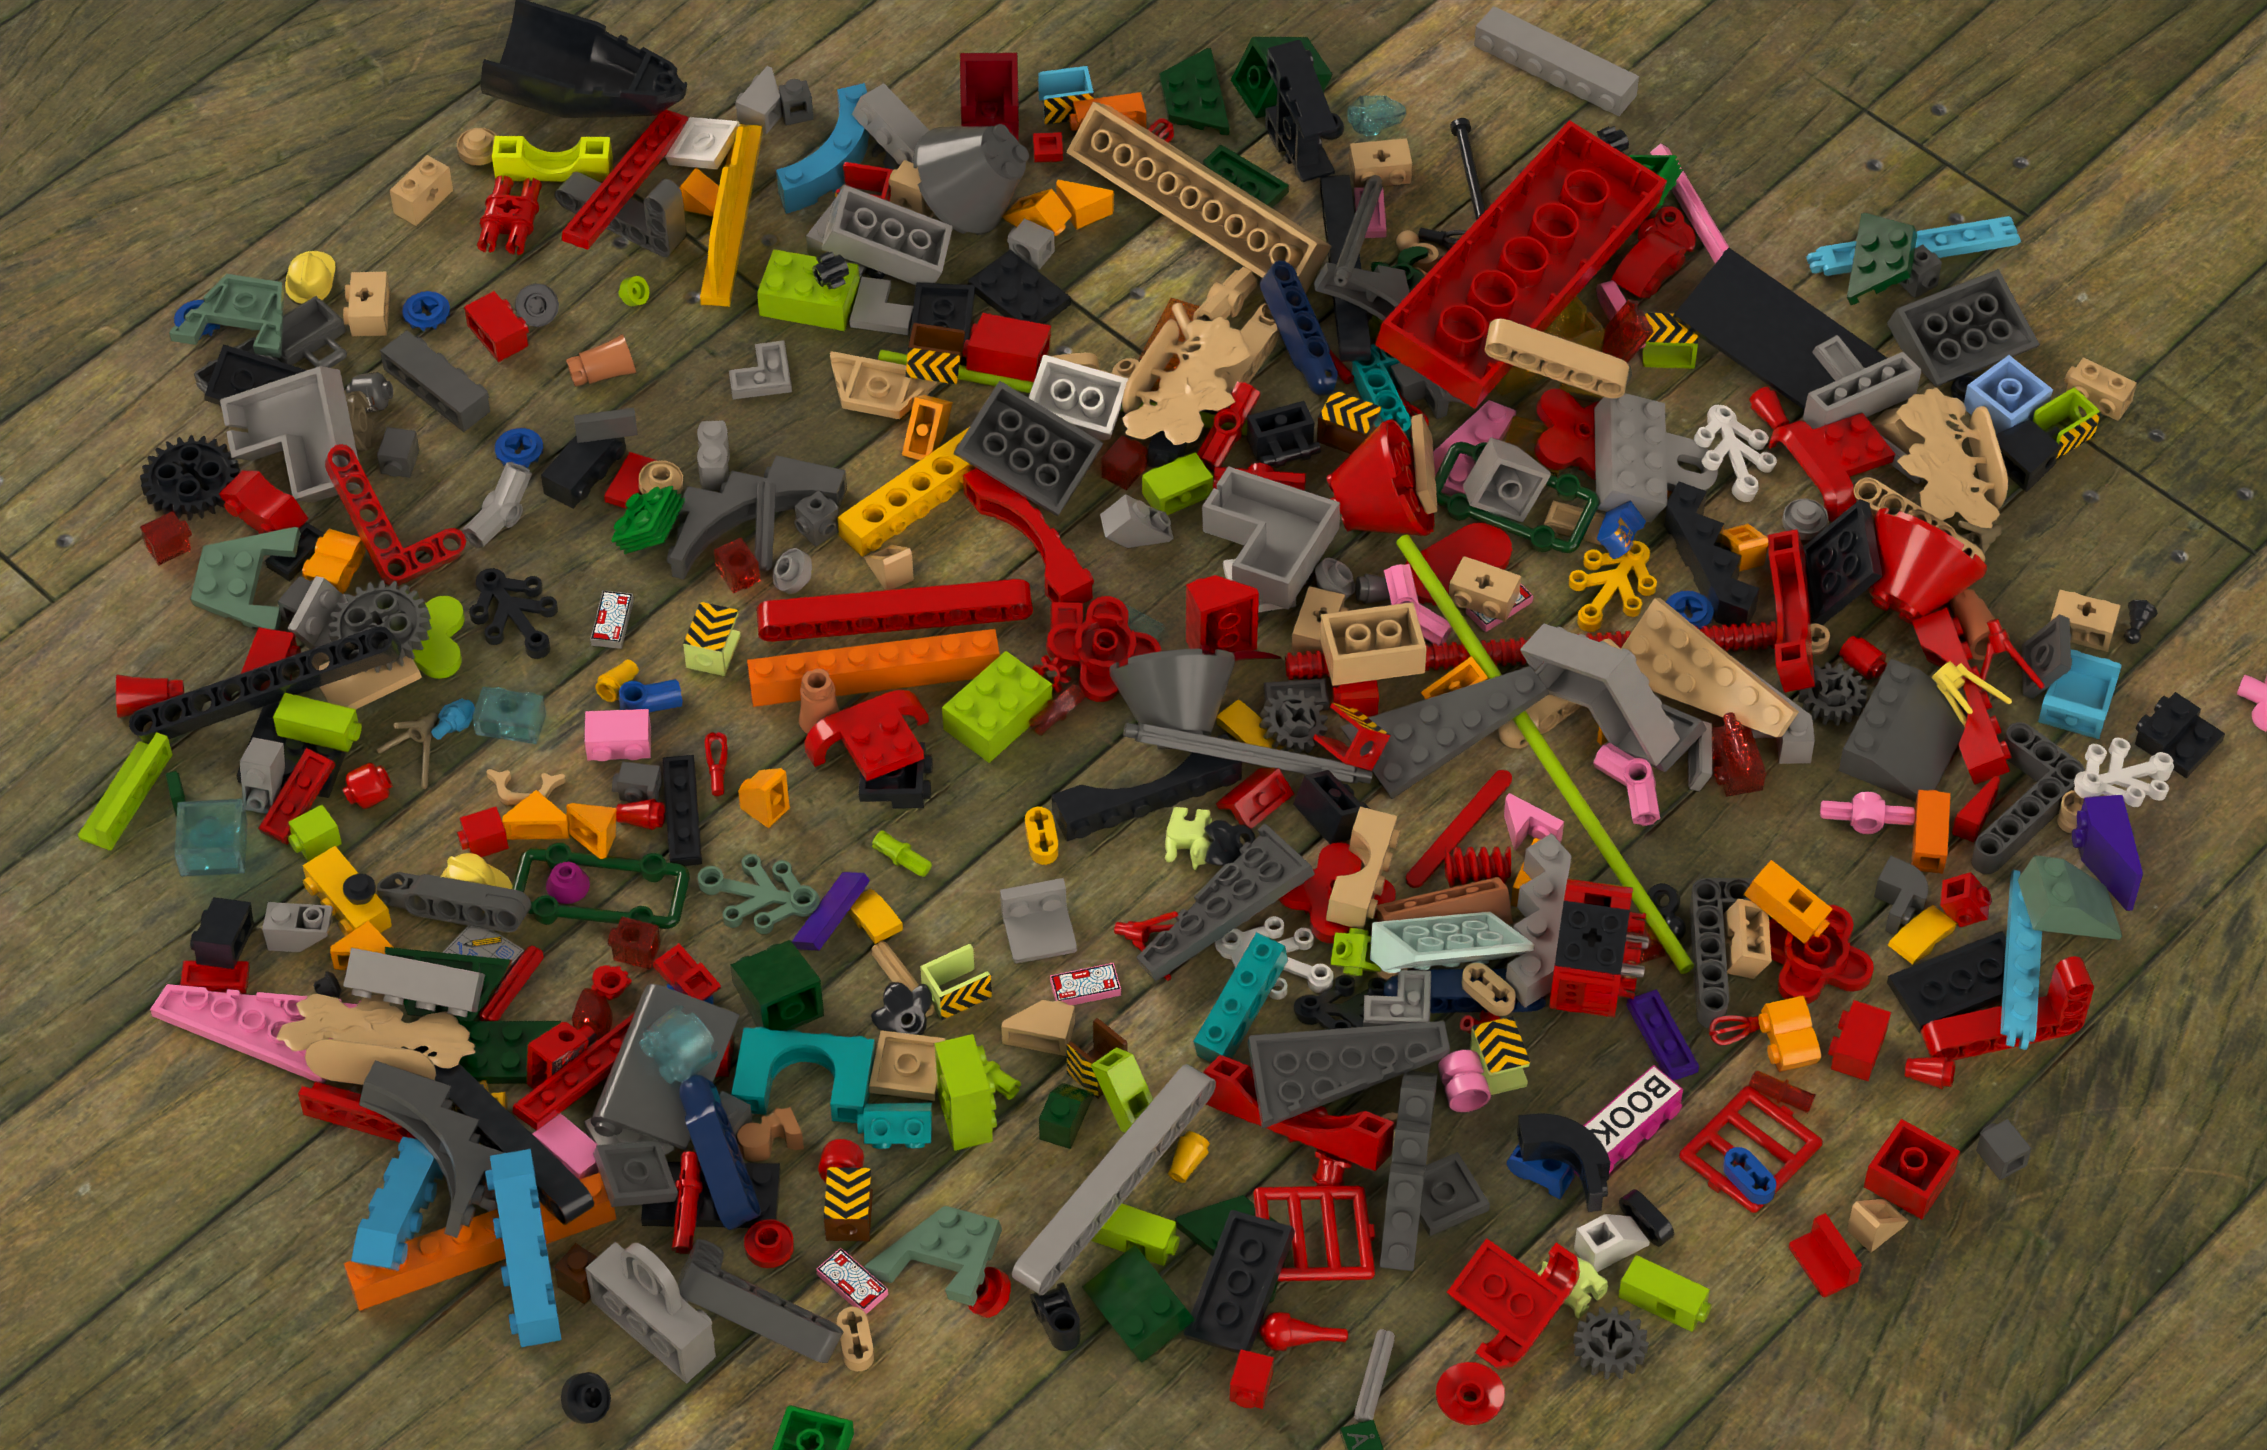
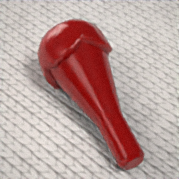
(1283, 1331)

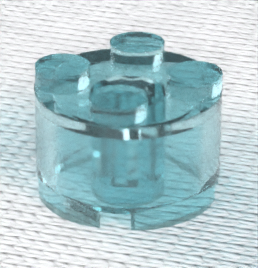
(678, 1044)

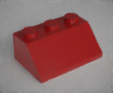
(1221, 614)

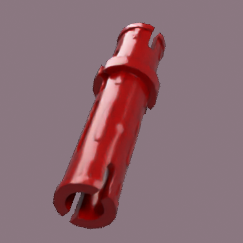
(686, 1210)

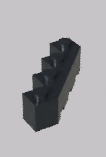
(1712, 567)

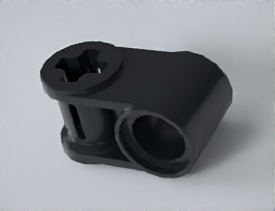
(1057, 1312)

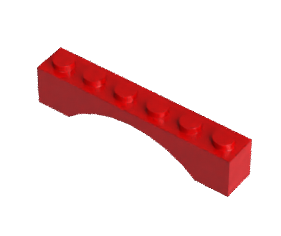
(1063, 574)
(1790, 585)
(1979, 743)
(1356, 1137)

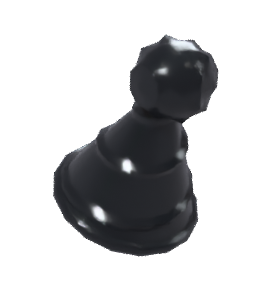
(2140, 614)

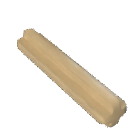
(895, 969)

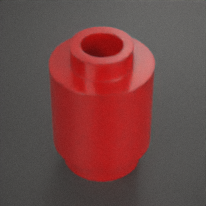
(1863, 657)

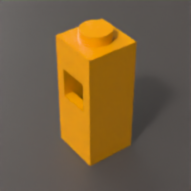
(1789, 902)

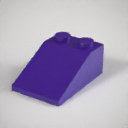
(2109, 846)

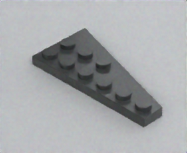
(1446, 725)
(1230, 898)
(1320, 1066)

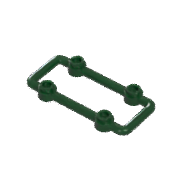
(1542, 536)
(652, 867)

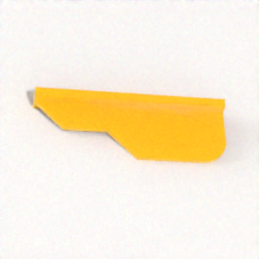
(730, 216)

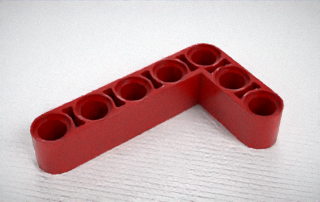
(382, 527)
(1978, 1032)

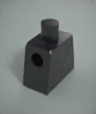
(2028, 452)

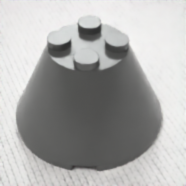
(969, 174)
(1175, 688)

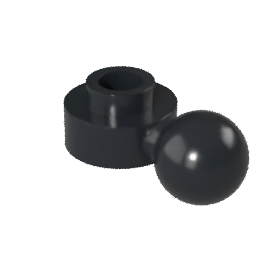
(1668, 912)

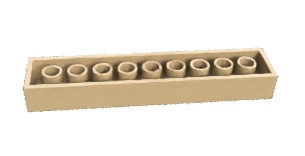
(1194, 195)

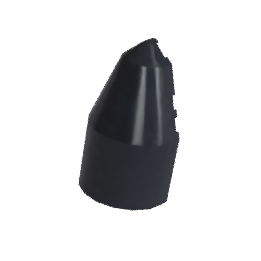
(578, 68)

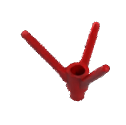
(1999, 643)
(1140, 931)

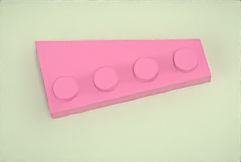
(1489, 421)

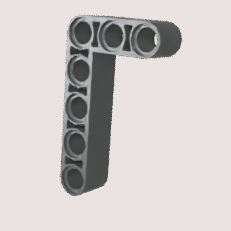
(654, 225)
(2055, 776)
(1711, 939)
(753, 1307)

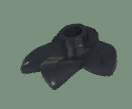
(1226, 842)
(901, 1006)

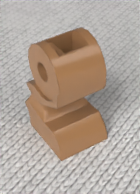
(756, 1139)

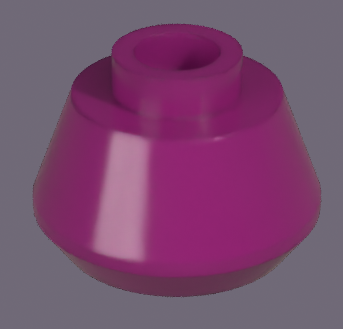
(567, 883)

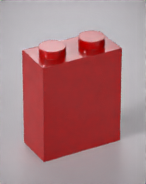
(1007, 347)

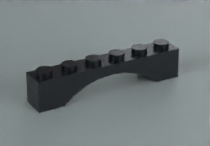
(1091, 809)

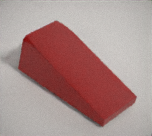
(1973, 816)

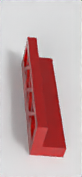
(343, 1109)

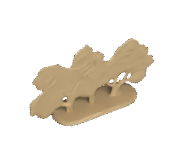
(1188, 387)
(1946, 464)
(370, 1034)

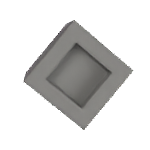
(1032, 243)

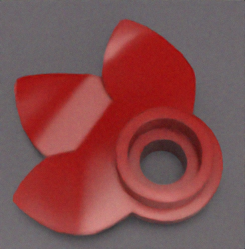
(1676, 230)

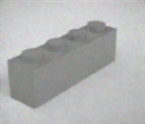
(890, 122)
(1863, 391)
(413, 980)

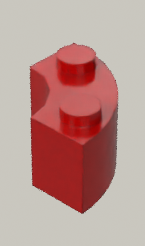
(1649, 264)
(261, 503)

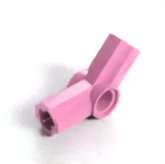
(1403, 590)
(1625, 769)

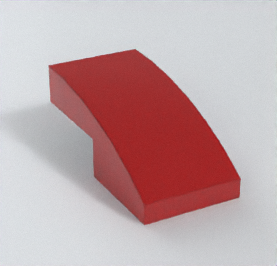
(685, 974)

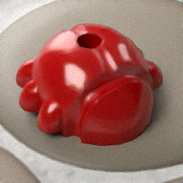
(610, 981)

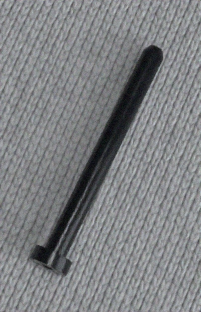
(1460, 128)

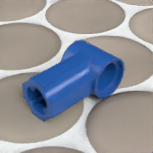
(653, 696)

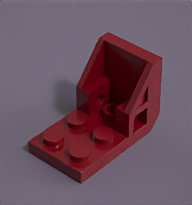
(990, 90)

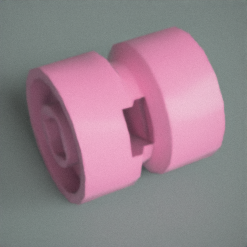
(1463, 1081)

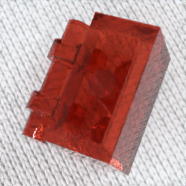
(1737, 758)

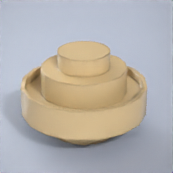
(476, 146)
(660, 475)

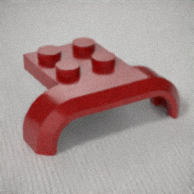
(1834, 455)
(871, 733)
(1513, 1298)

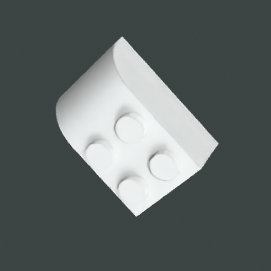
(1079, 395)

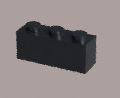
(579, 469)

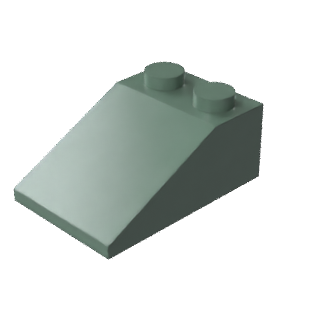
(2067, 900)

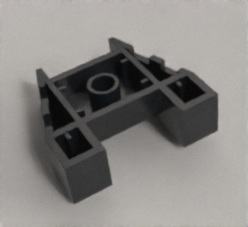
(1300, 111)

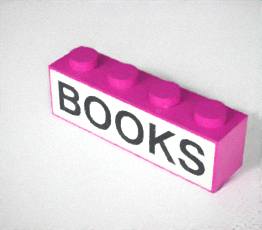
(1636, 1114)

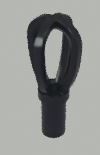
(1441, 238)

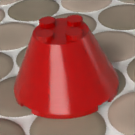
(1380, 487)
(1919, 566)

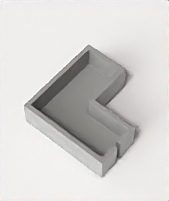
(296, 416)
(1280, 532)
(1608, 685)

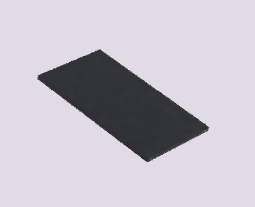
(1766, 327)

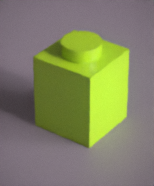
(314, 833)

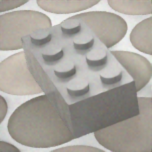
(886, 237)

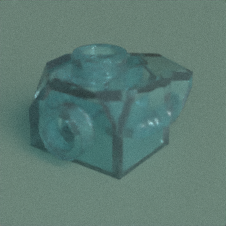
(1375, 113)

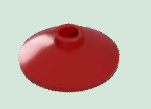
(1474, 1381)

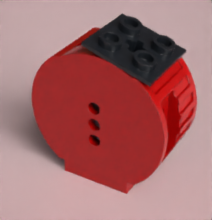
(1596, 949)

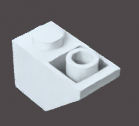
(1609, 1240)

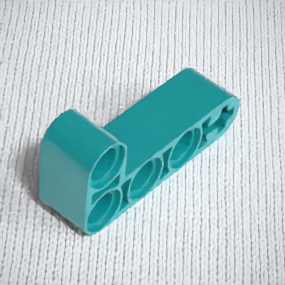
(1376, 387)

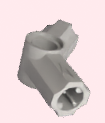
(500, 506)

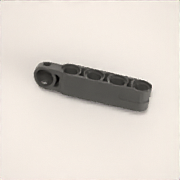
(456, 900)

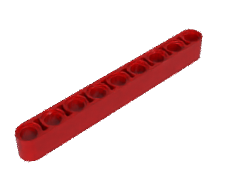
(894, 610)

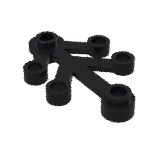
(513, 608)
(1319, 1009)

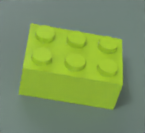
(793, 294)
(996, 706)
(965, 1091)

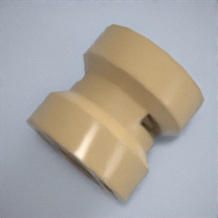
(2068, 811)

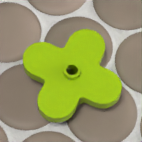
(440, 653)

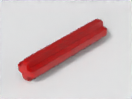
(512, 984)

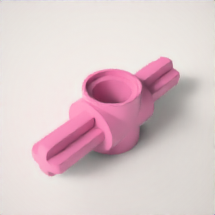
(1867, 812)

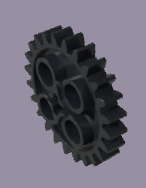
(188, 477)

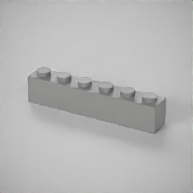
(1556, 61)

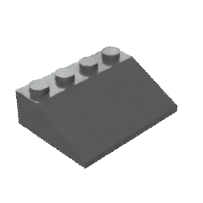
(1962, 328)
(1028, 448)
(1903, 734)

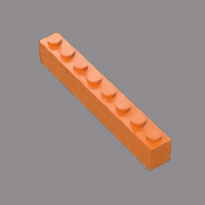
(875, 666)
(442, 1256)

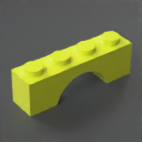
(520, 160)

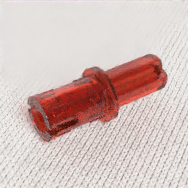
(1057, 709)
(1782, 1091)

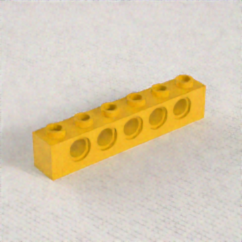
(904, 499)

